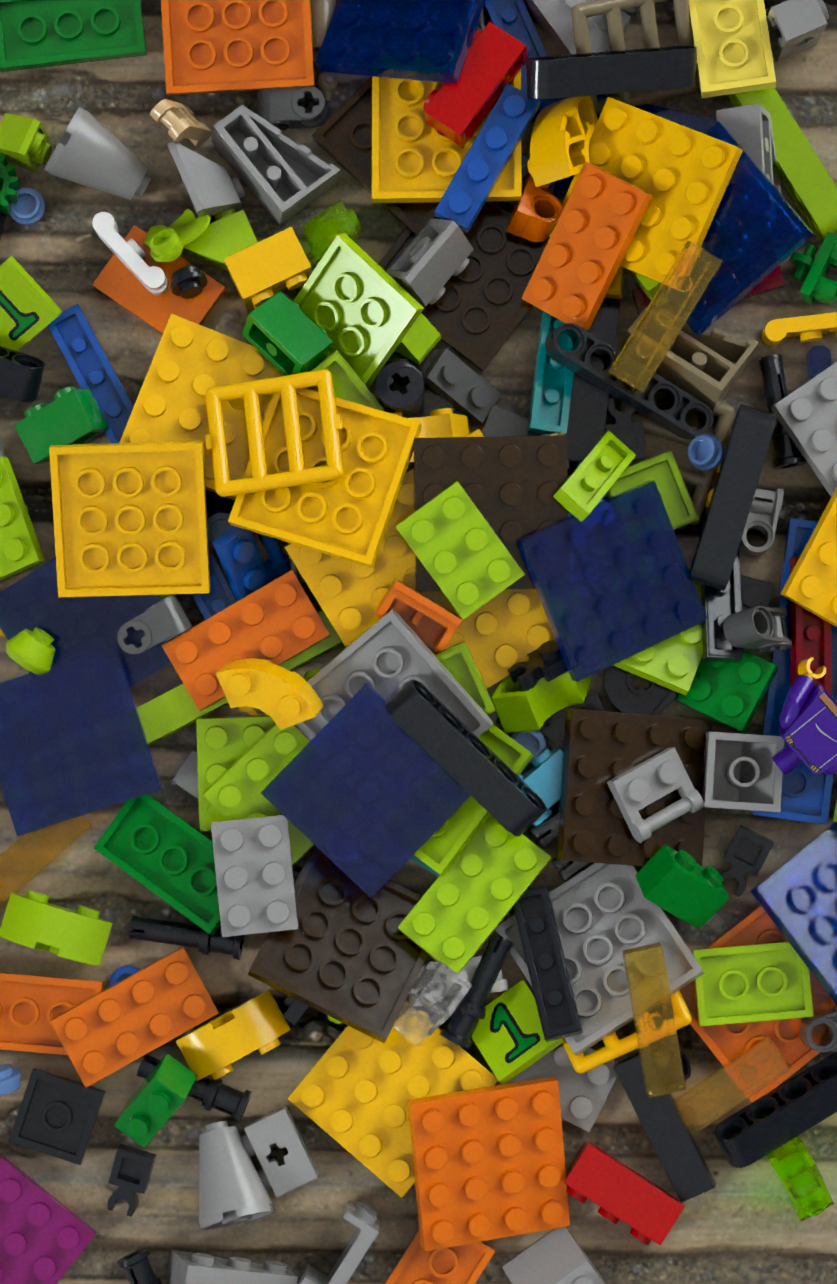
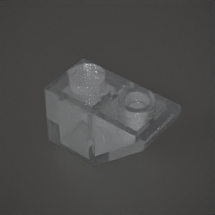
(430, 1002)

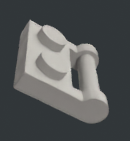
(649, 783)

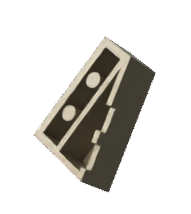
(704, 364)

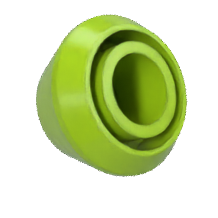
(32, 650)

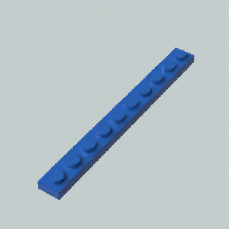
(96, 373)

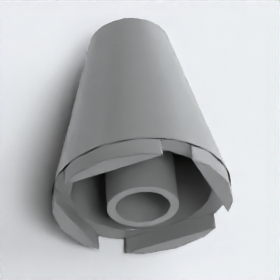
(97, 159)
(228, 1180)

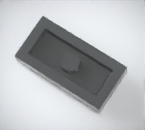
(461, 386)

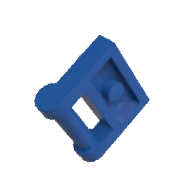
(243, 561)

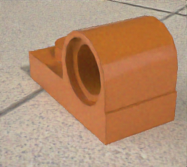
(535, 212)

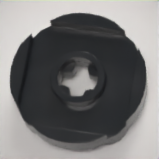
(629, 700)

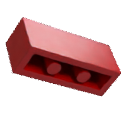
(489, 65)
(622, 1194)

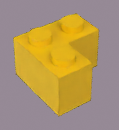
(268, 268)

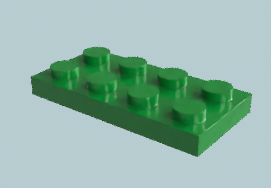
(68, 32)
(165, 858)

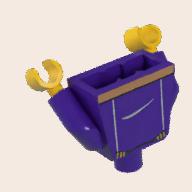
(808, 725)

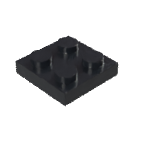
(57, 1116)

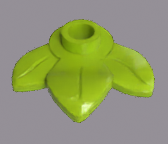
(168, 242)

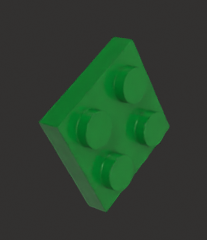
(730, 689)

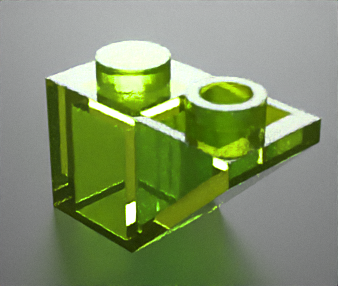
(327, 225)
(800, 1179)

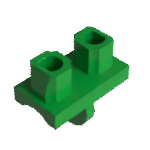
(816, 285)

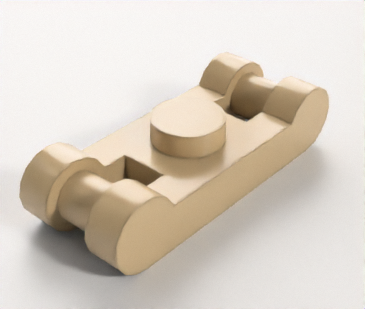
(180, 122)

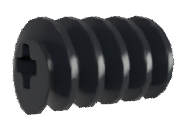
(407, 377)

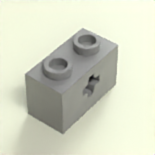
(796, 26)
(298, 1163)

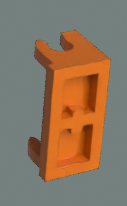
(426, 618)

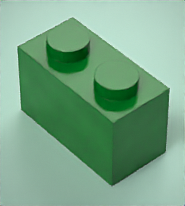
(286, 336)
(65, 421)
(682, 886)
(155, 1100)

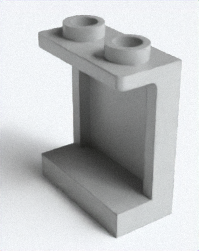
(368, 1226)

